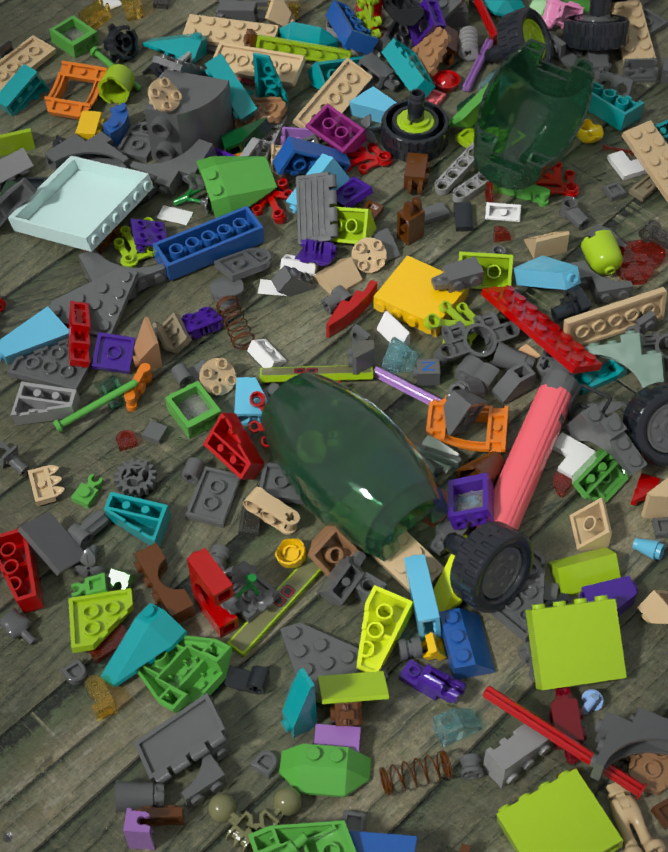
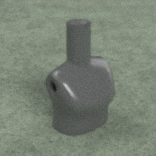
(17, 625)

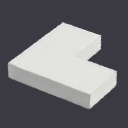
(624, 167)
(575, 454)

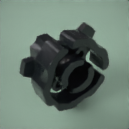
(119, 43)
(573, 304)

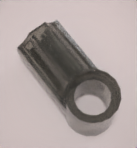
(653, 232)

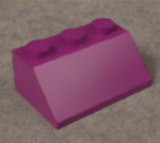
(337, 130)

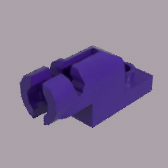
(432, 682)

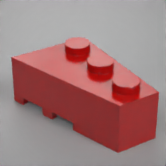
(234, 447)

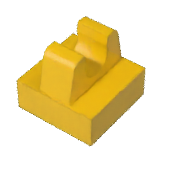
(435, 647)

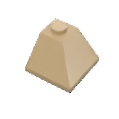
(279, 13)
(655, 607)

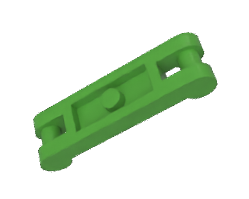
(533, 193)

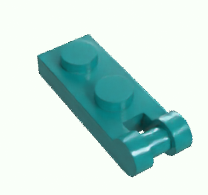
(601, 377)

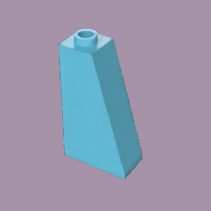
(323, 164)
(547, 273)
(37, 332)
(422, 595)

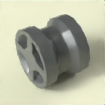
(471, 766)

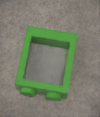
(74, 36)
(193, 409)

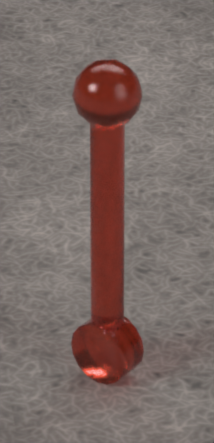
(606, 147)

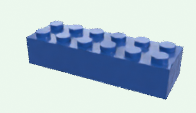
(208, 242)

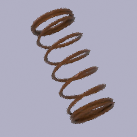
(228, 311)
(388, 785)

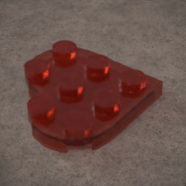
(640, 260)

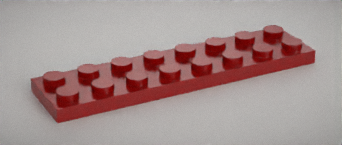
(542, 329)

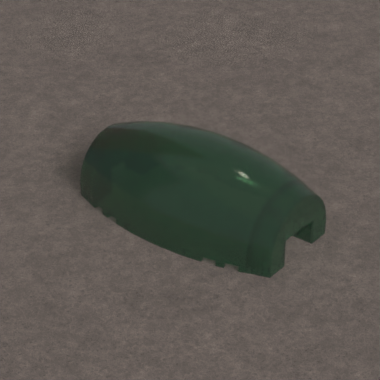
(530, 116)
(350, 462)

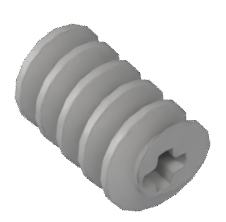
(468, 43)

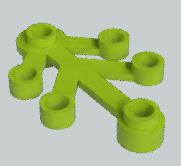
(367, 16)
(131, 259)
(455, 314)

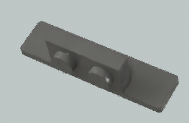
(562, 53)

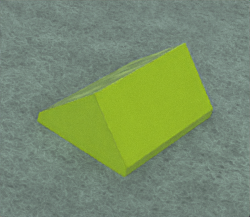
(16, 140)
(354, 224)
(496, 268)
(584, 570)
(352, 687)

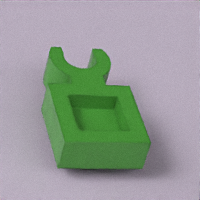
(87, 493)
(92, 585)

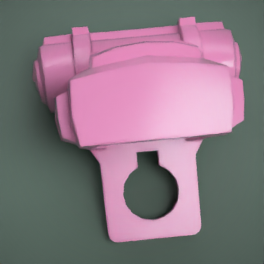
(557, 11)

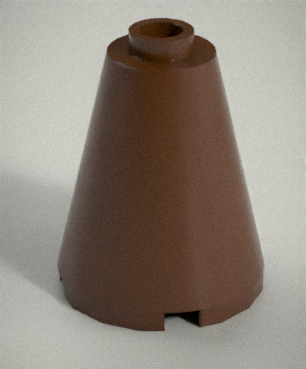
(491, 462)

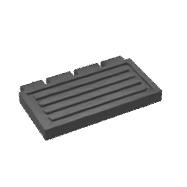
(315, 207)
(180, 738)

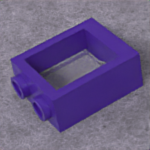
(428, 22)
(470, 501)

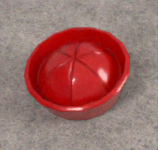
(446, 81)

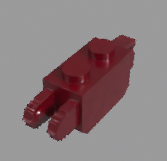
(567, 717)

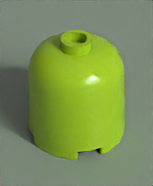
(116, 84)
(602, 252)

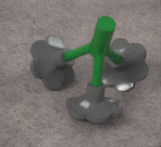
(195, 182)
(245, 576)

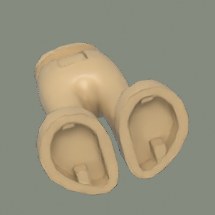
(627, 812)

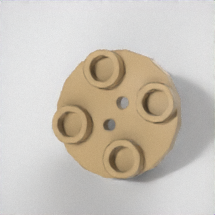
(164, 95)
(377, 255)
(224, 371)

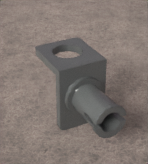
(11, 458)

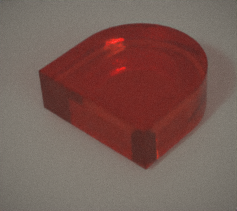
(126, 440)

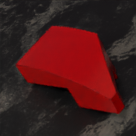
(644, 485)

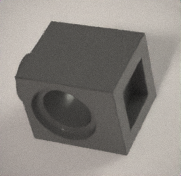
(366, 582)

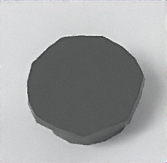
(223, 287)

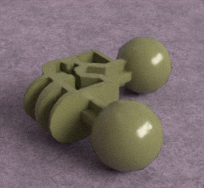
(224, 809)

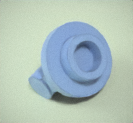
(592, 700)

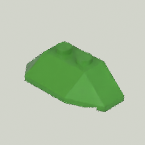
(467, 115)
(599, 477)
(324, 769)

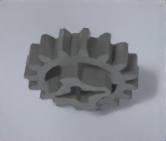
(137, 478)

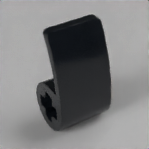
(248, 681)

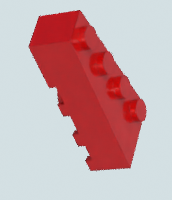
(20, 570)

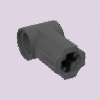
(570, 211)
(85, 531)

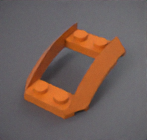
(79, 72)
(496, 428)

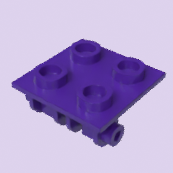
(147, 233)
(310, 252)
(206, 318)

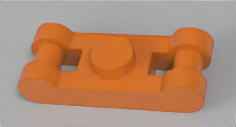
(143, 377)

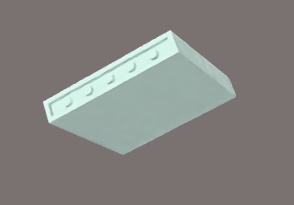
(81, 203)

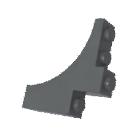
(97, 149)
(172, 173)
(96, 267)
(607, 434)
(622, 737)

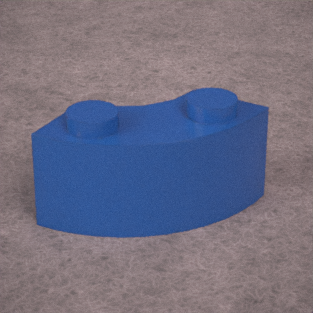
(117, 124)

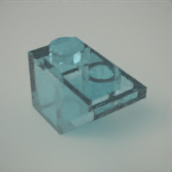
(455, 725)

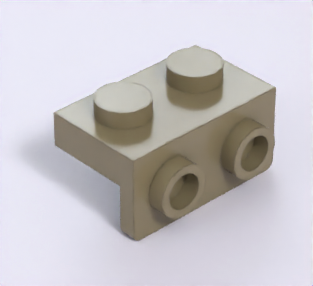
(172, 333)

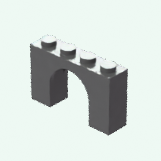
(238, 10)

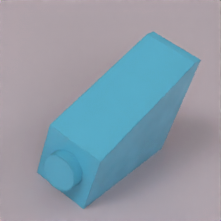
(371, 102)
(245, 411)

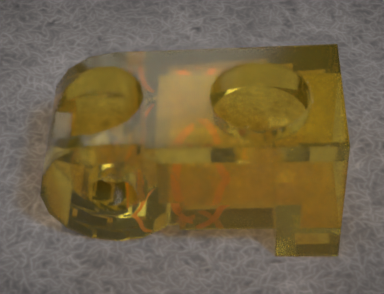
(100, 694)

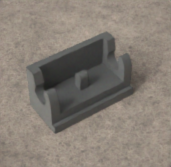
(641, 69)

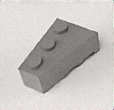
(43, 403)
(515, 755)

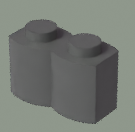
(475, 367)

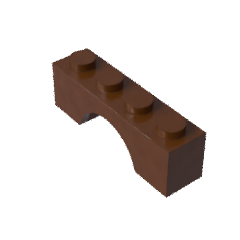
(152, 565)

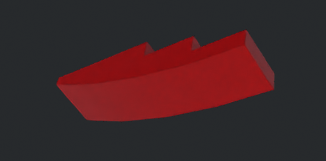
(349, 311)
(79, 334)

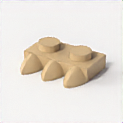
(45, 484)

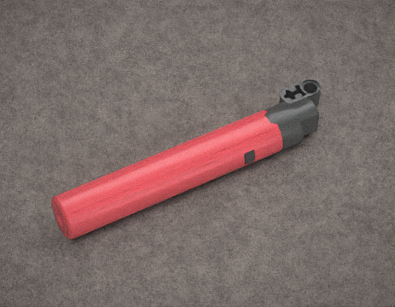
(534, 441)

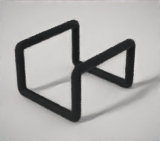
(571, 412)

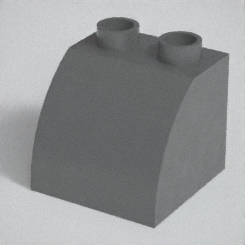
(201, 115)

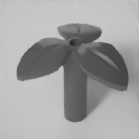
(369, 131)
(88, 559)

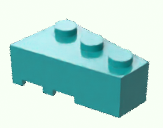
(21, 89)
(138, 516)

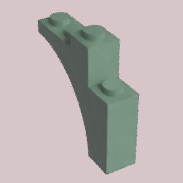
(630, 353)

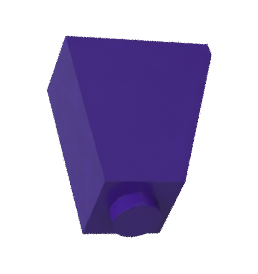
(620, 589)

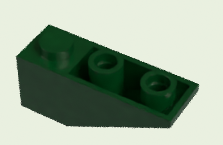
(239, 138)

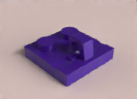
(352, 192)
(113, 353)

